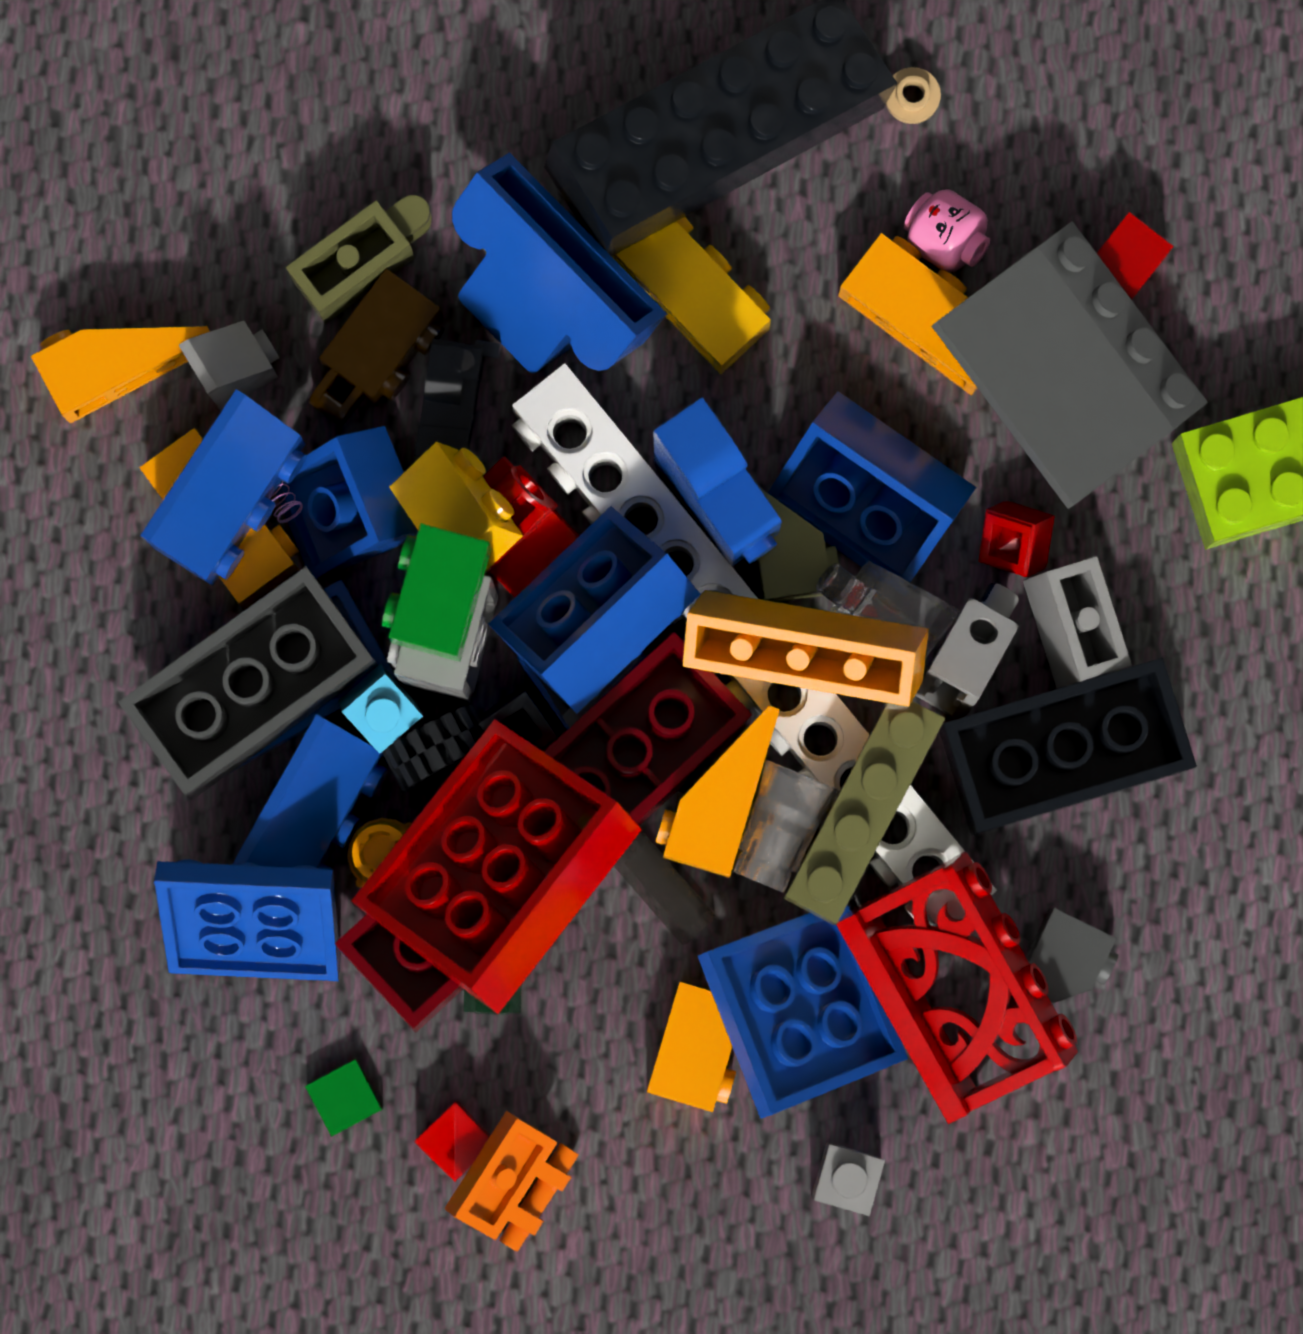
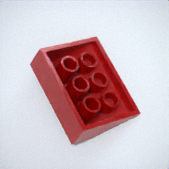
(497, 865)

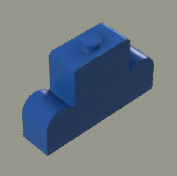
(546, 275)
(713, 485)

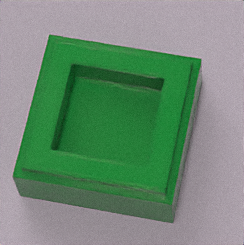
(344, 1097)

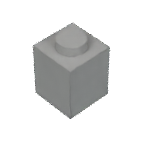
(847, 1179)

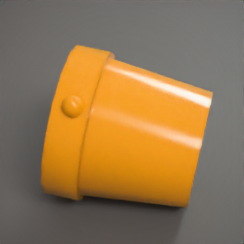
(371, 845)

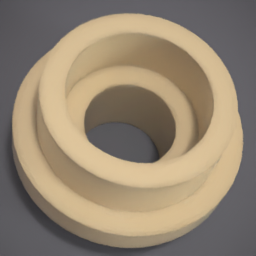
(914, 112)

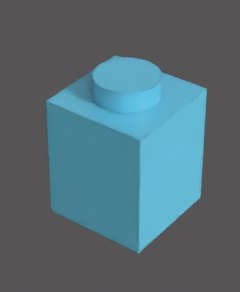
(380, 708)

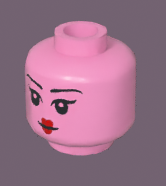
(947, 230)

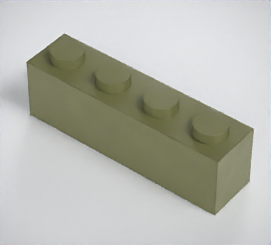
(863, 810)

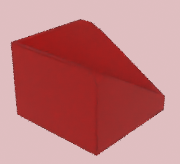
(1016, 538)
(453, 1141)

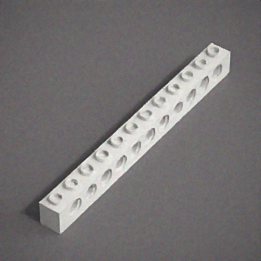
(564, 400)

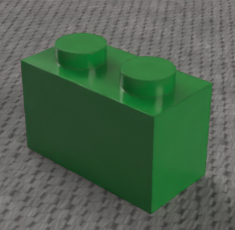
(438, 591)

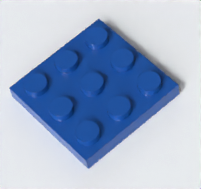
(248, 920)
(799, 1012)

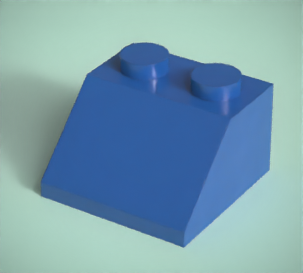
(347, 502)

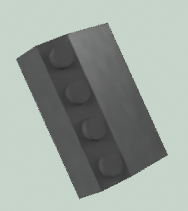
(1069, 364)

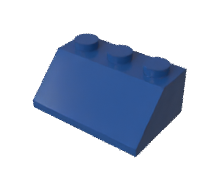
(225, 489)
(870, 489)
(594, 609)
(315, 799)

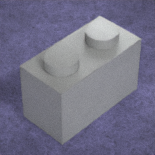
(1077, 622)

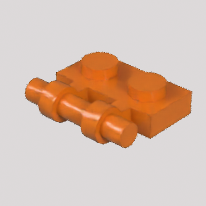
(502, 1176)

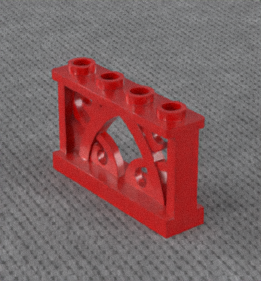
(901, 994)

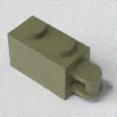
(357, 253)

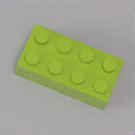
(1244, 473)

